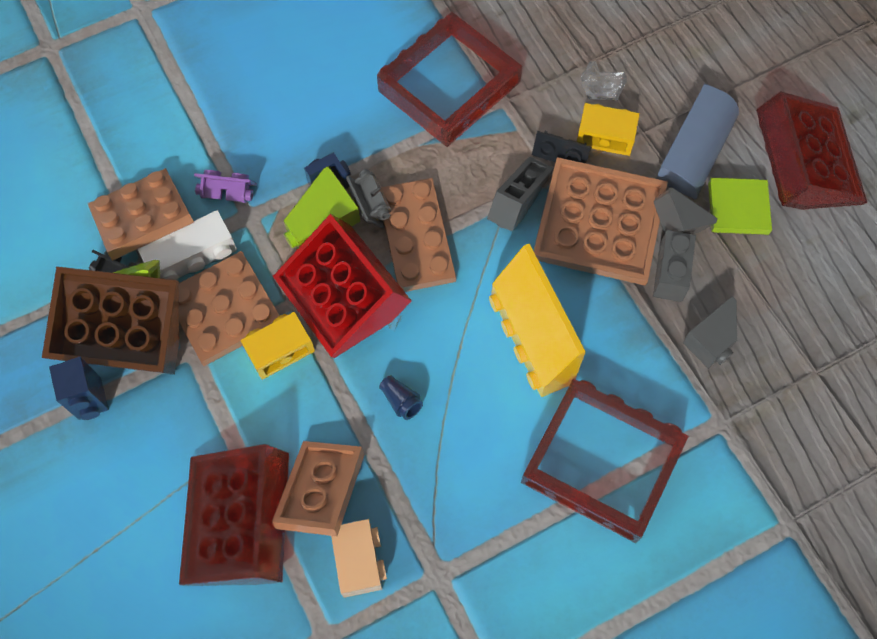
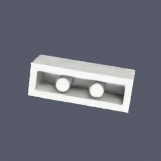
(190, 247)

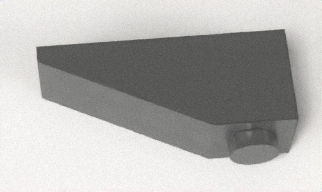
(519, 193)

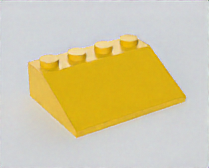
(536, 324)

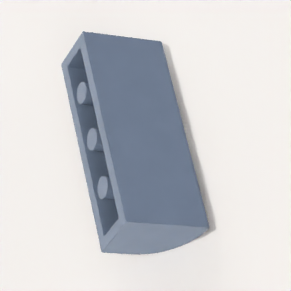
(699, 141)

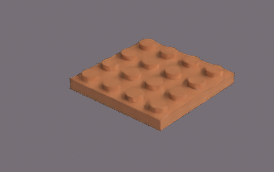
(600, 221)

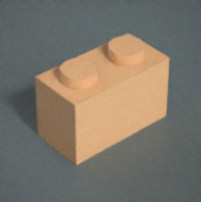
(357, 559)

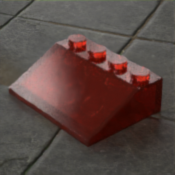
(809, 153)
(231, 518)

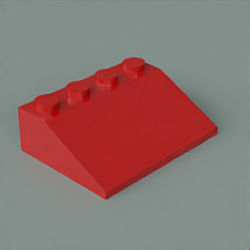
(340, 287)

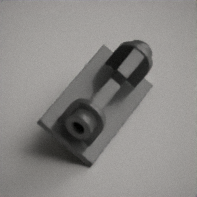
(372, 207)

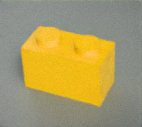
(608, 128)
(277, 345)

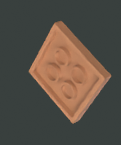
(139, 213)
(223, 307)

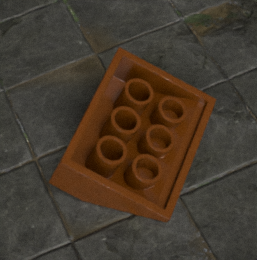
(113, 320)

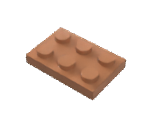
(319, 488)

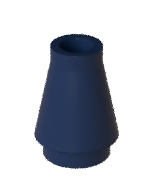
(402, 399)

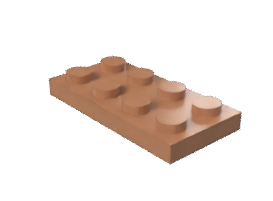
(417, 236)

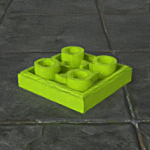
(740, 206)

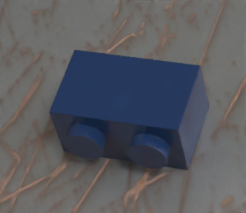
(78, 388)

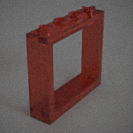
(462, 119)
(583, 503)

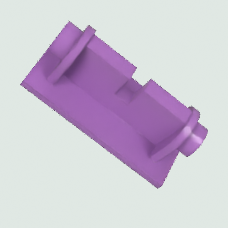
(213, 185)

